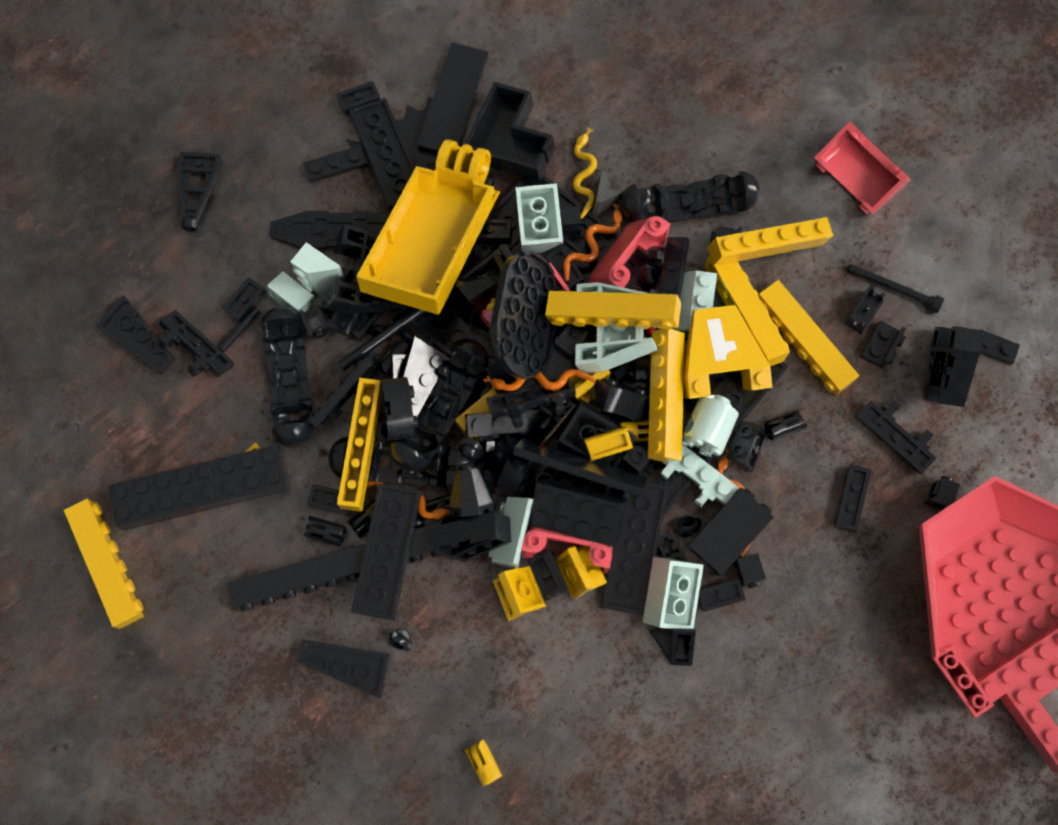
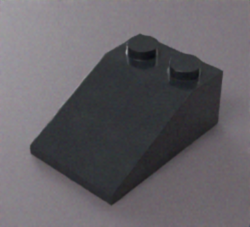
(587, 422)

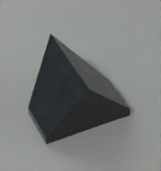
(676, 644)

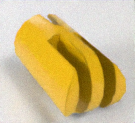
(633, 427)
(483, 763)

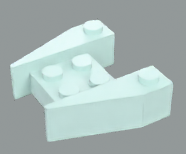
(613, 344)

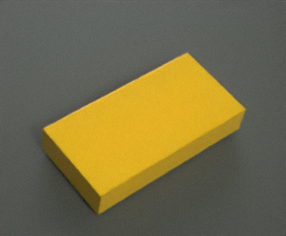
(608, 443)

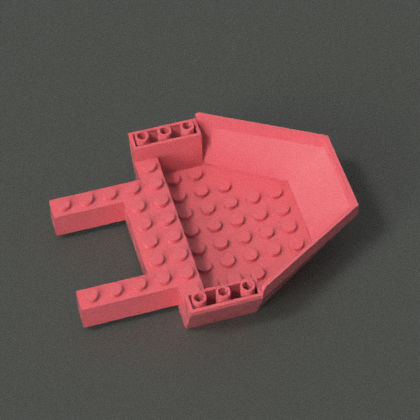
(996, 603)

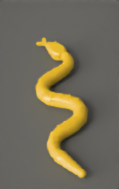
(580, 142)

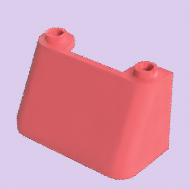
(861, 168)
(640, 234)
(536, 541)

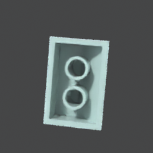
(539, 217)
(316, 270)
(696, 293)
(519, 512)
(672, 593)

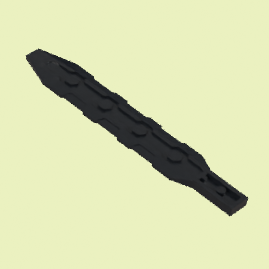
(322, 227)

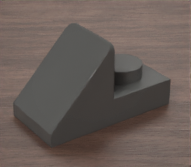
(604, 195)

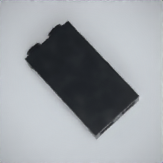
(731, 531)

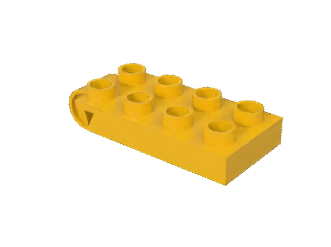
(431, 230)

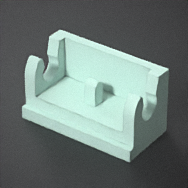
(290, 293)

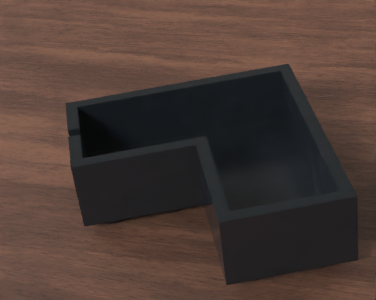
(503, 133)

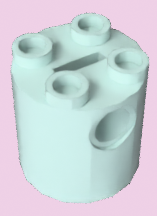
(710, 425)

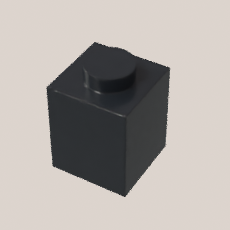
(750, 571)

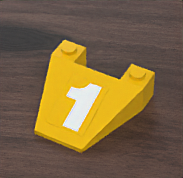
(719, 344)

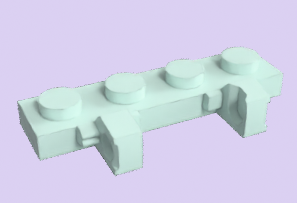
(710, 481)

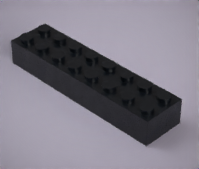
(199, 487)

